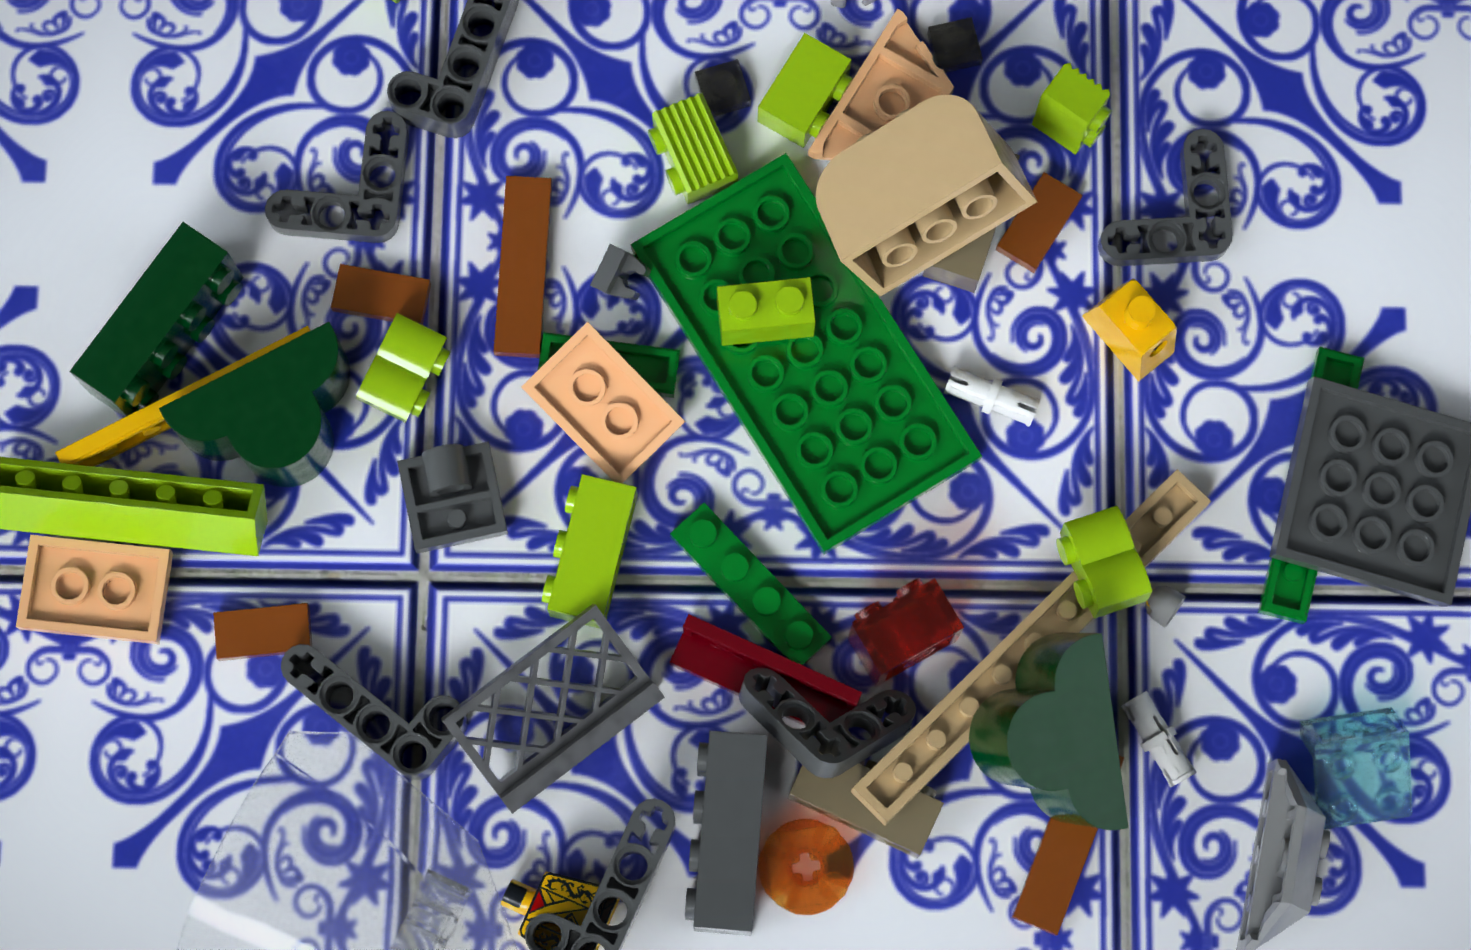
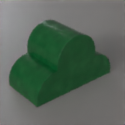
(269, 410)
(1056, 732)

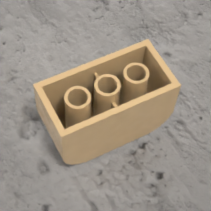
(919, 191)

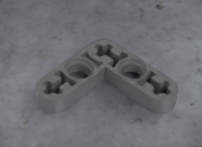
(367, 201)
(1188, 228)
(831, 736)

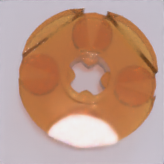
(788, 888)

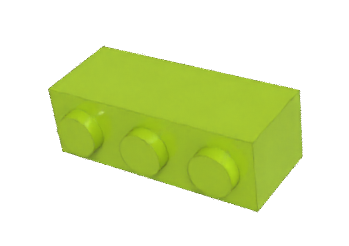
(590, 548)

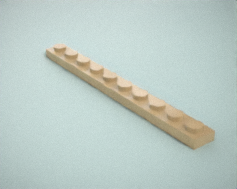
(947, 726)

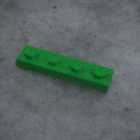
(750, 586)

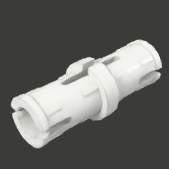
(992, 396)
(1158, 739)

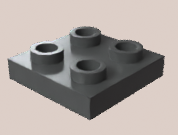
(452, 496)

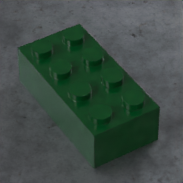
(159, 322)

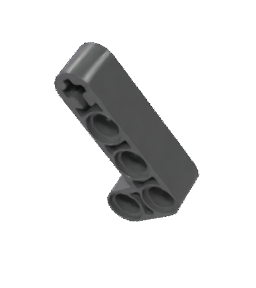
(450, 87)
(366, 706)
(615, 886)

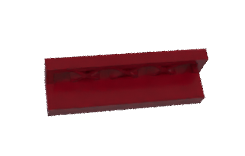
(726, 658)

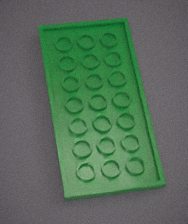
(835, 415)

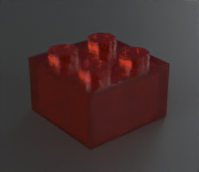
(904, 631)

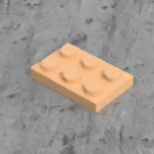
(603, 404)
(94, 589)

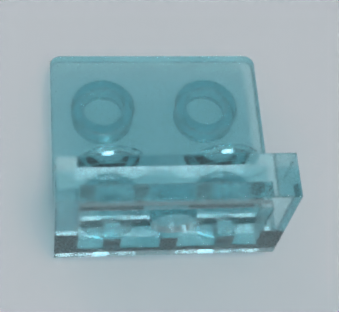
(1360, 766)

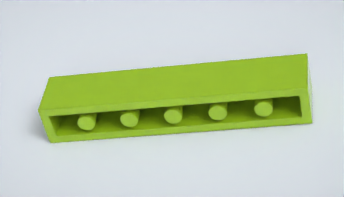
(132, 506)

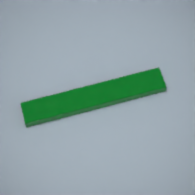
(1290, 586)

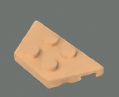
(890, 80)

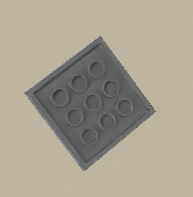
(1376, 493)

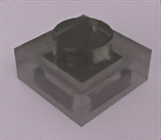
(955, 45)
(723, 87)

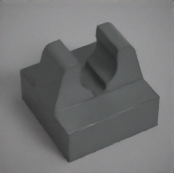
(615, 271)

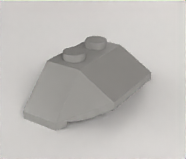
(1283, 858)

